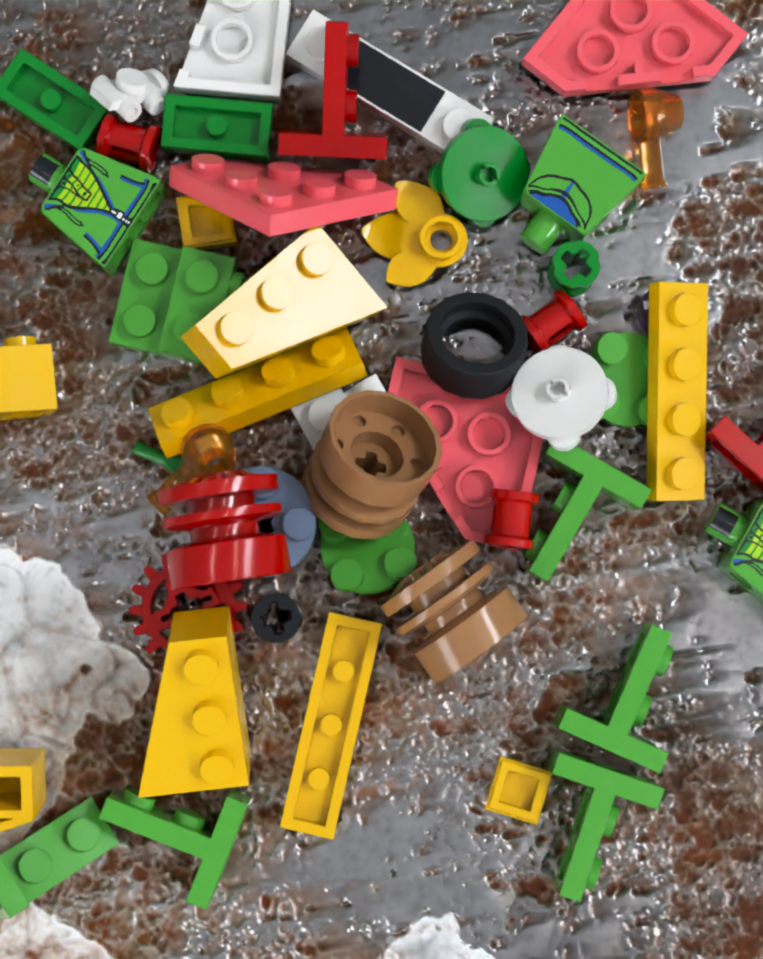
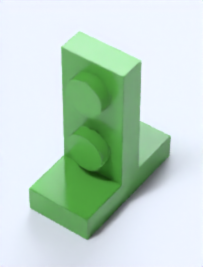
(574, 503)
(627, 704)
(594, 816)
(183, 831)
(52, 856)

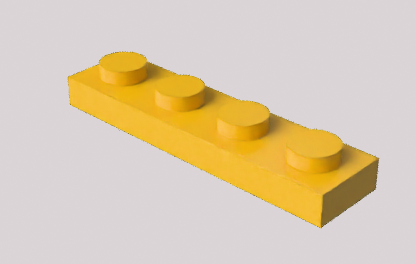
(260, 389)
(677, 391)
(331, 725)

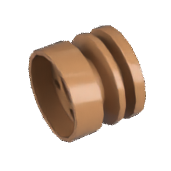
(371, 464)
(454, 611)

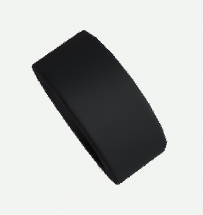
(485, 314)

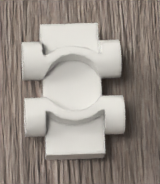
(130, 90)

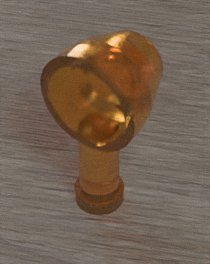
(651, 117)
(196, 450)

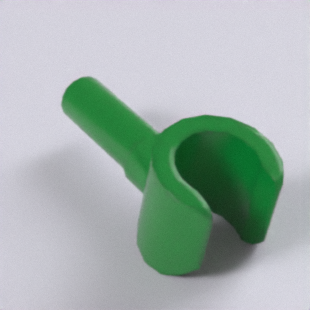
(157, 456)

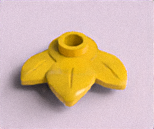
(408, 233)

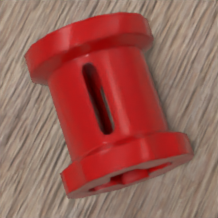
(129, 142)
(553, 321)
(511, 518)

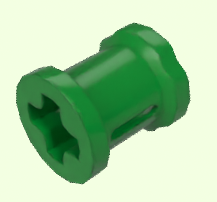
(565, 255)

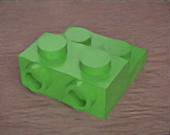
(167, 295)

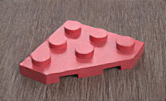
(632, 45)
(281, 194)
(479, 447)

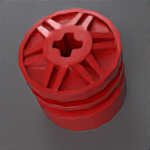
(223, 530)

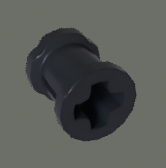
(269, 632)

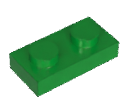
(51, 101)
(217, 127)

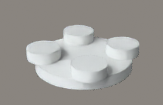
(560, 395)

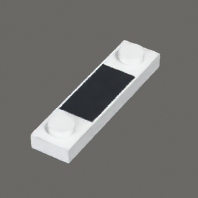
(389, 88)

